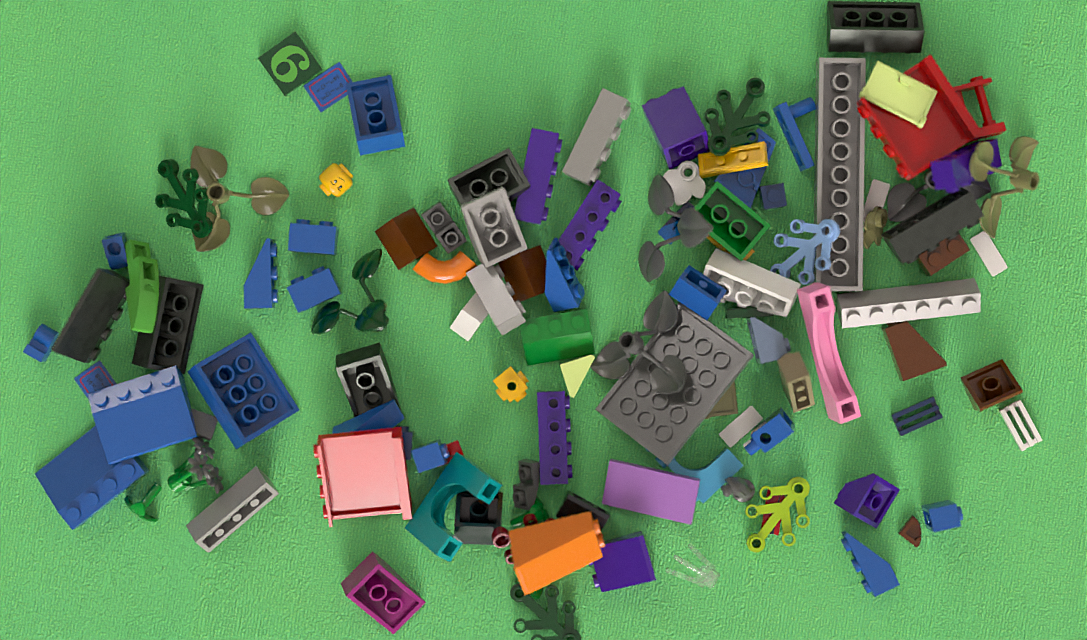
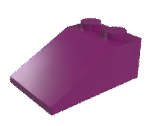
(382, 593)

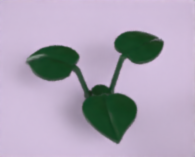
(372, 316)

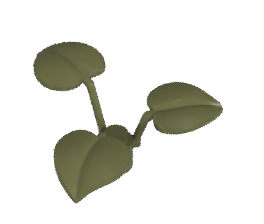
(1020, 156)
(267, 194)

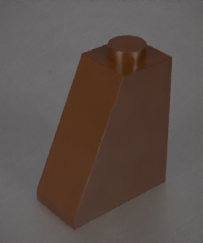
(910, 351)

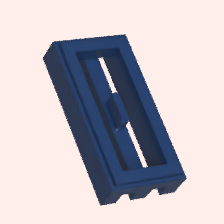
(934, 408)

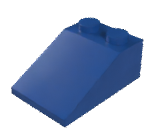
(375, 115)

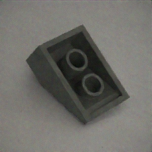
(488, 176)
(366, 378)

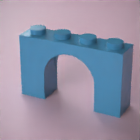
(711, 475)

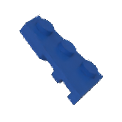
(746, 183)

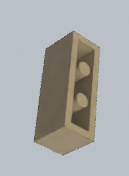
(796, 381)

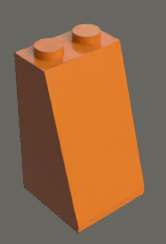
(554, 549)

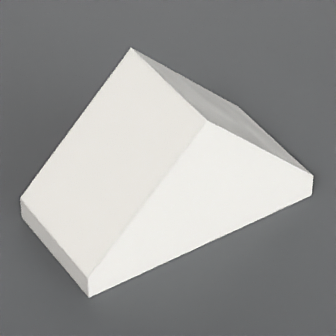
(470, 318)

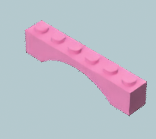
(818, 315)

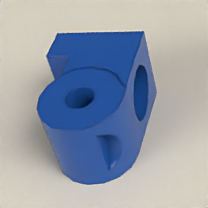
(115, 250)
(41, 343)

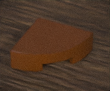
(911, 531)

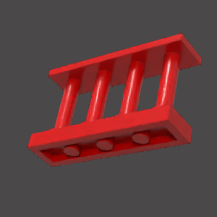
(990, 127)

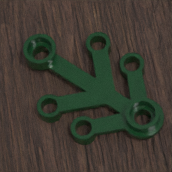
(736, 120)
(199, 223)
(548, 619)

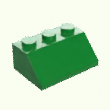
(733, 222)
(557, 337)

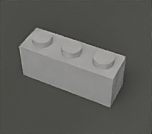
(497, 297)

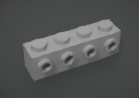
(597, 137)
(232, 509)

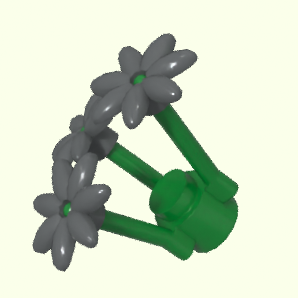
(182, 478)

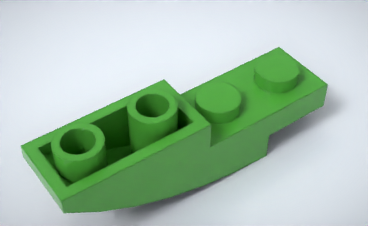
(144, 286)

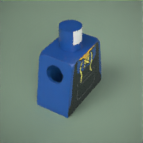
(776, 425)

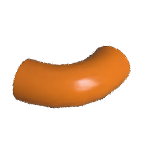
(444, 271)

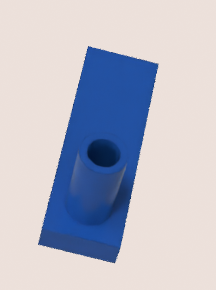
(785, 116)

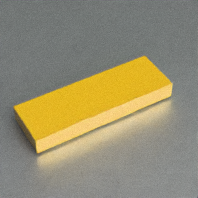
(737, 159)

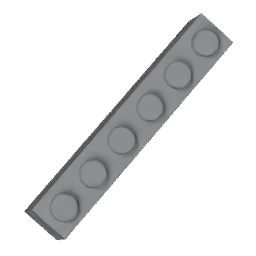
(908, 303)

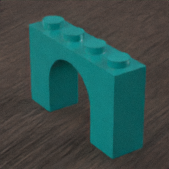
(428, 520)

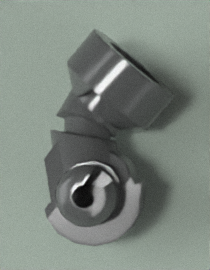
(739, 488)

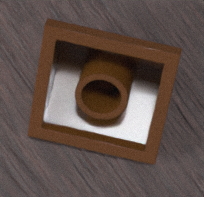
(406, 238)
(525, 273)
(990, 385)

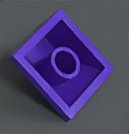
(867, 498)

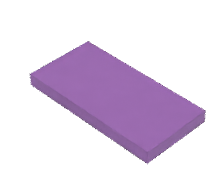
(651, 491)

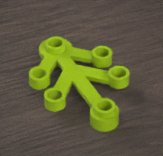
(780, 511)

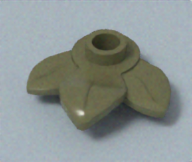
(874, 225)

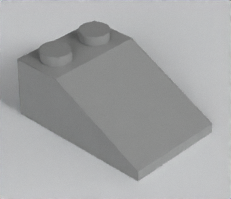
(493, 227)

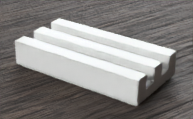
(1030, 442)

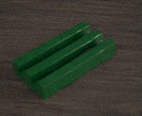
(745, 312)

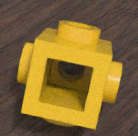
(507, 376)

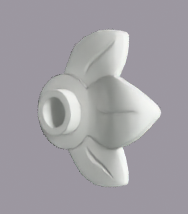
(683, 186)

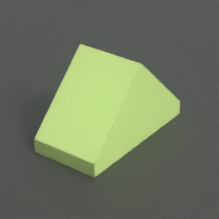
(575, 371)

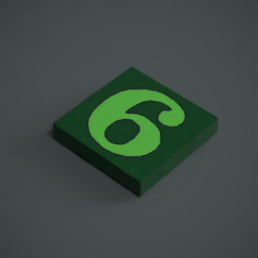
(290, 63)

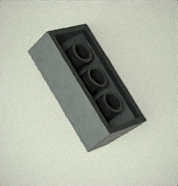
(874, 27)
(932, 225)
(173, 327)

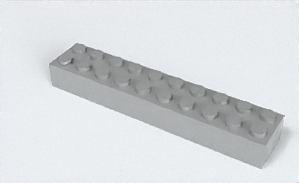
(840, 168)

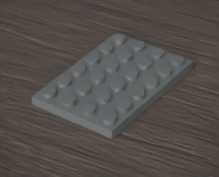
(667, 421)

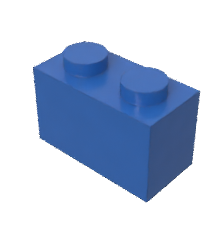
(313, 238)
(314, 289)
(697, 292)
(430, 455)
(942, 515)

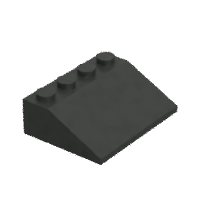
(93, 316)

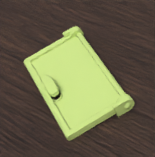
(905, 98)

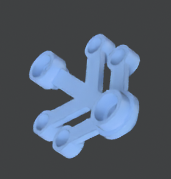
(807, 248)

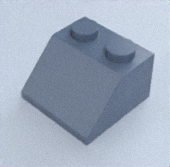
(766, 341)

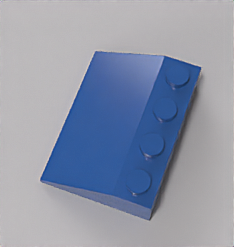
(243, 390)
(143, 414)
(84, 482)

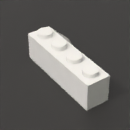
(751, 284)

